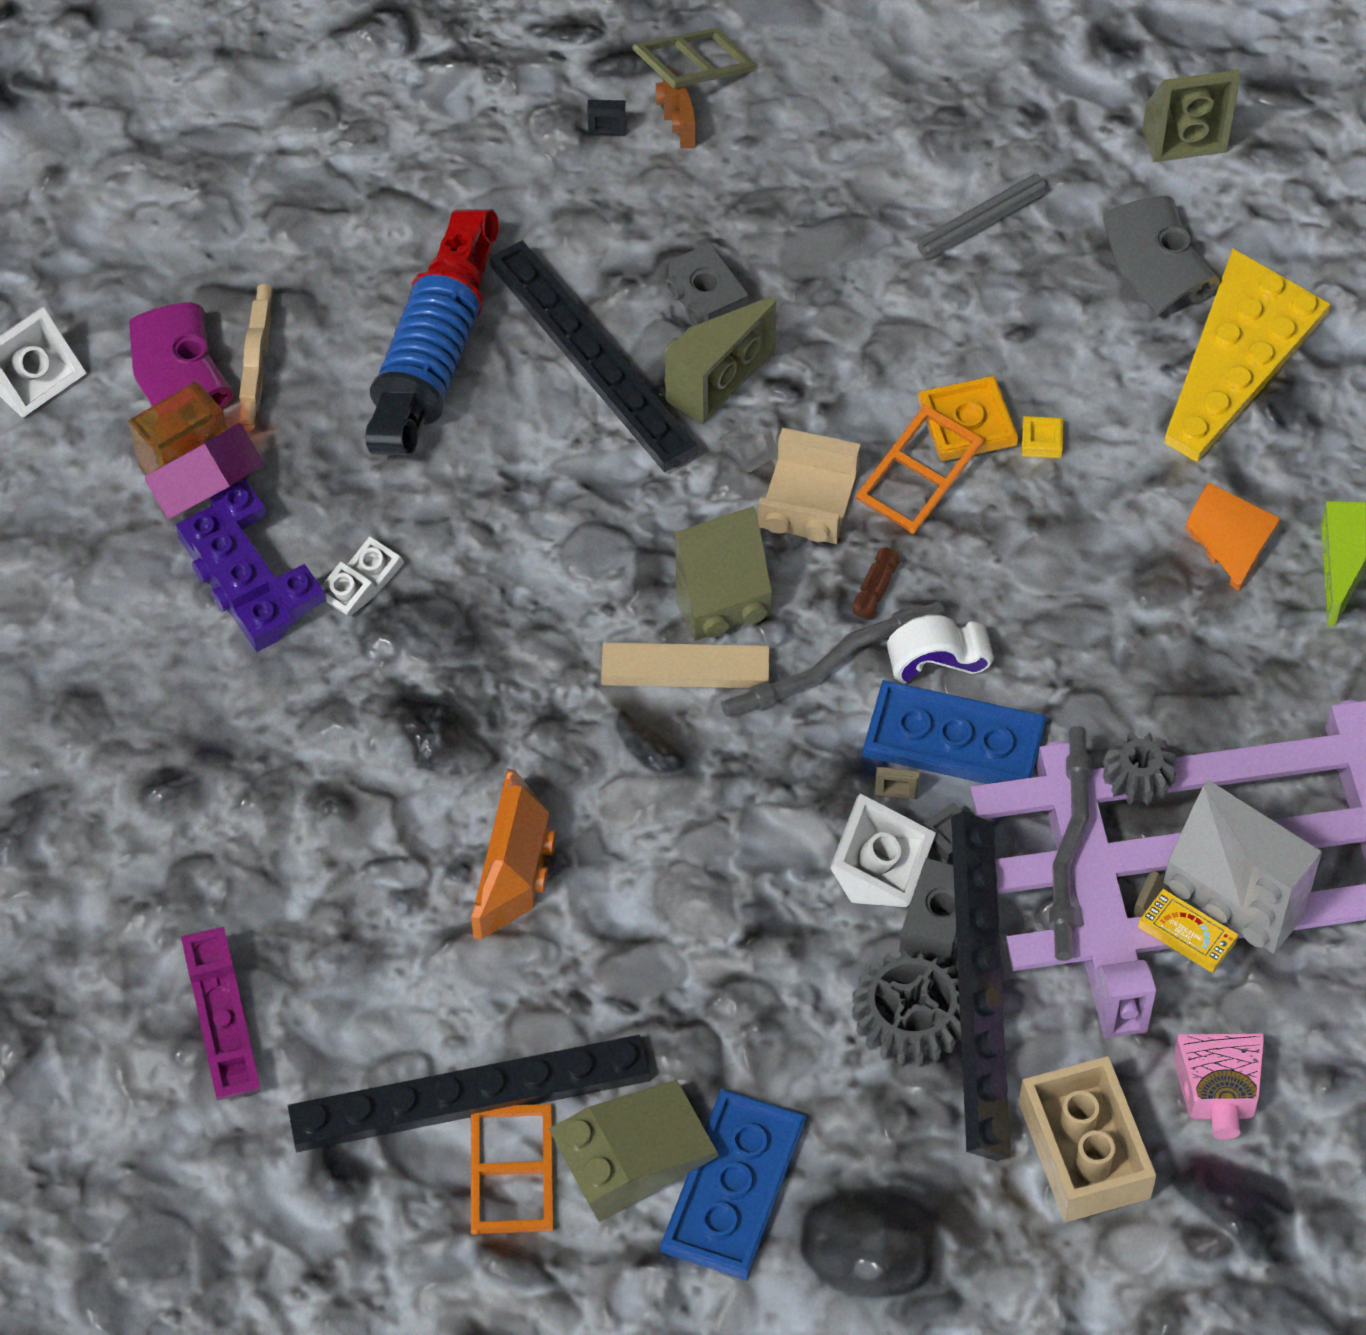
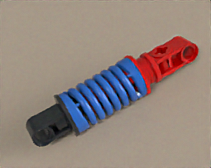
(431, 335)

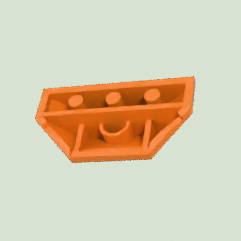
(513, 859)

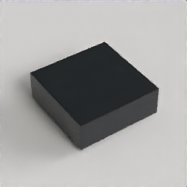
(606, 117)

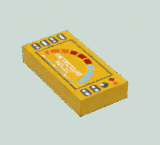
(1188, 931)

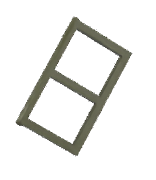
(708, 72)

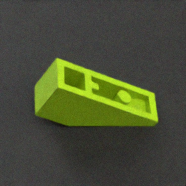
(1342, 553)

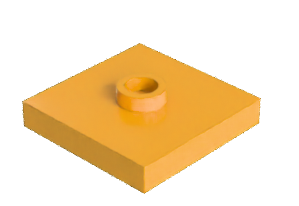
(974, 406)

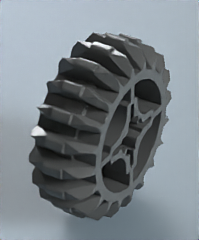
(898, 988)

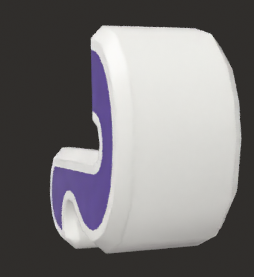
(938, 642)

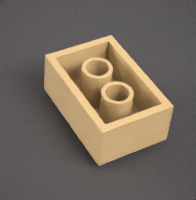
(1086, 1139)

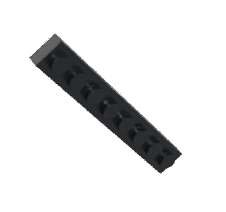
(594, 356)
(980, 987)
(467, 1092)

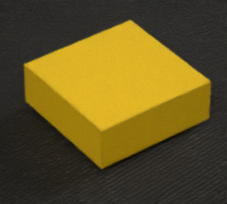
(1042, 437)

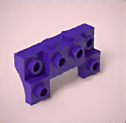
(239, 577)

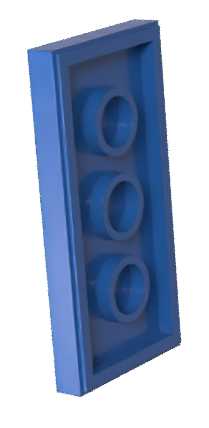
(953, 735)
(733, 1196)

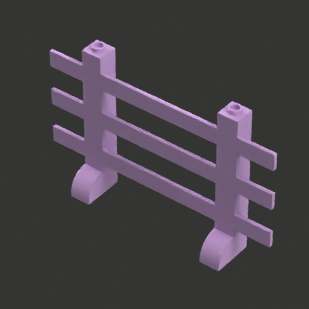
(1103, 934)

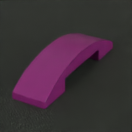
(220, 1013)

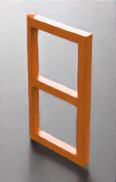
(896, 454)
(509, 1168)

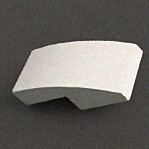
(362, 578)

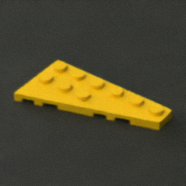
(1245, 341)

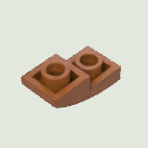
(678, 109)

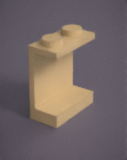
(810, 486)

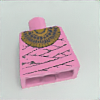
(1220, 1078)

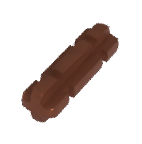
(875, 583)

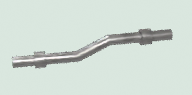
(765, 694)
(1063, 915)

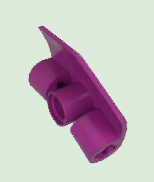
(172, 352)

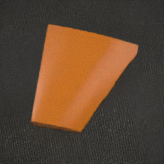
(1231, 531)

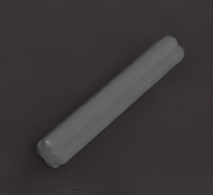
(981, 216)

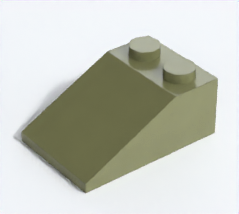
(1191, 115)
(718, 358)
(722, 574)
(632, 1146)

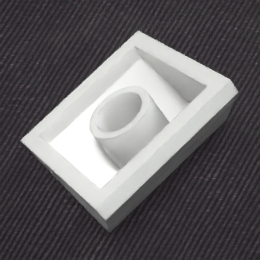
(35, 363)
(880, 855)

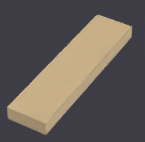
(684, 665)

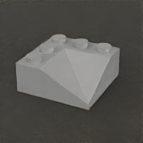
(1242, 868)

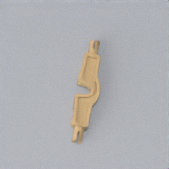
(254, 350)

